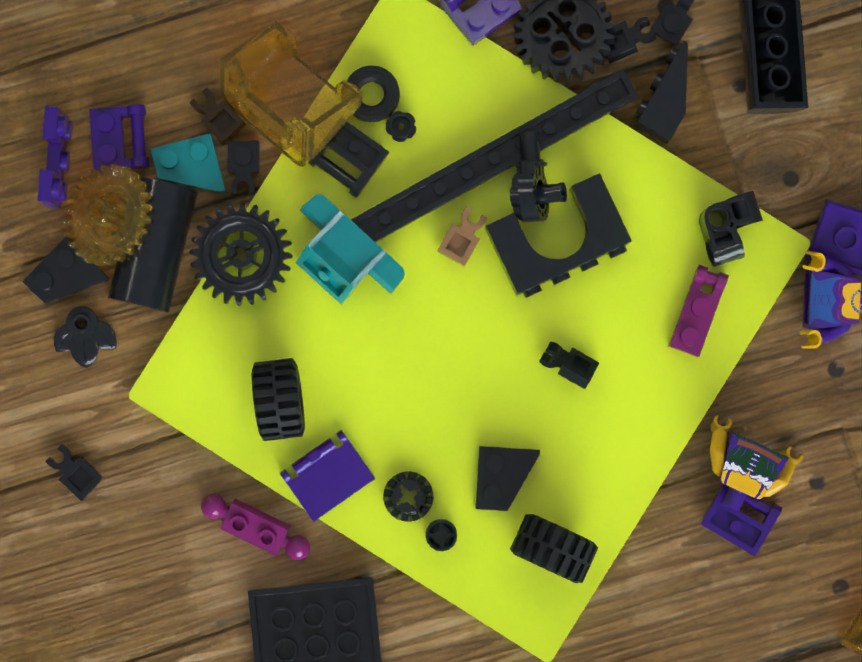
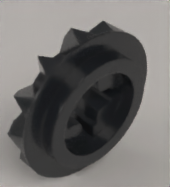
(393, 493)

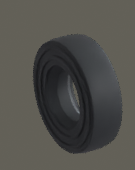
(391, 93)

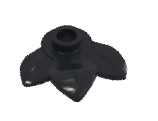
(86, 340)

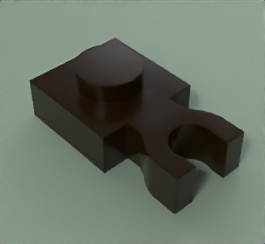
(219, 119)

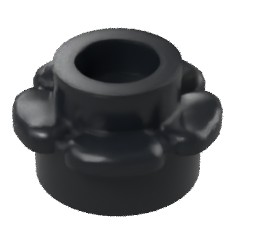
(407, 120)

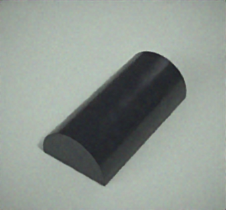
(773, 56)
(153, 269)

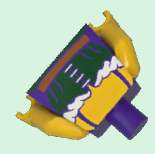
(748, 466)

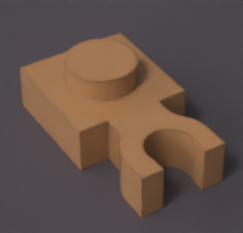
(460, 241)

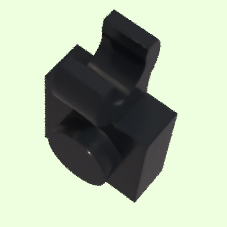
(673, 22)
(573, 365)

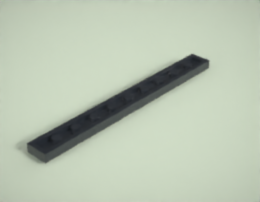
(495, 157)

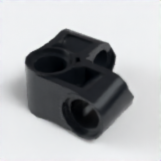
(724, 242)

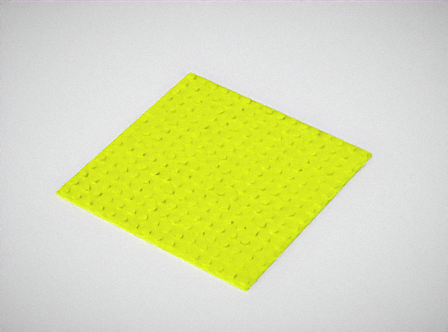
(454, 349)

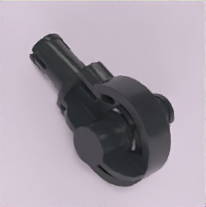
(529, 189)

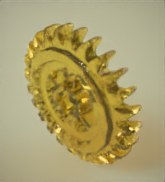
(94, 211)

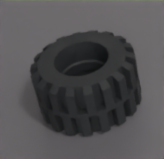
(278, 399)
(554, 548)

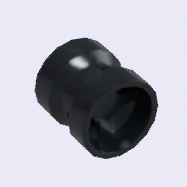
(438, 537)

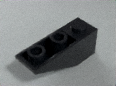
(668, 103)

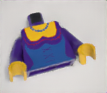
(830, 299)

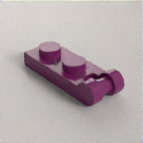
(698, 312)

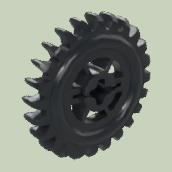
(214, 269)

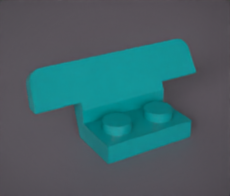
(343, 253)

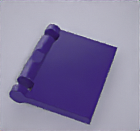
(327, 476)

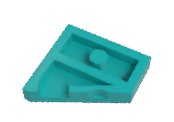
(190, 163)

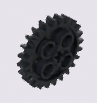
(540, 47)

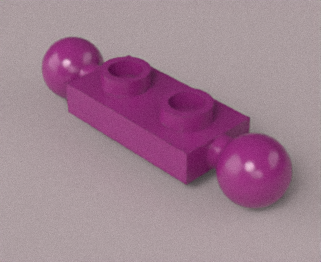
(255, 527)

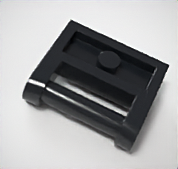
(357, 150)

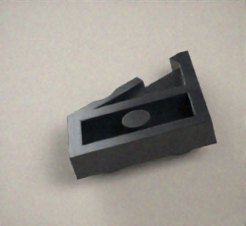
(63, 274)
(502, 475)

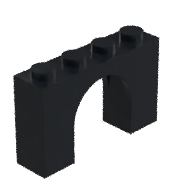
(603, 236)

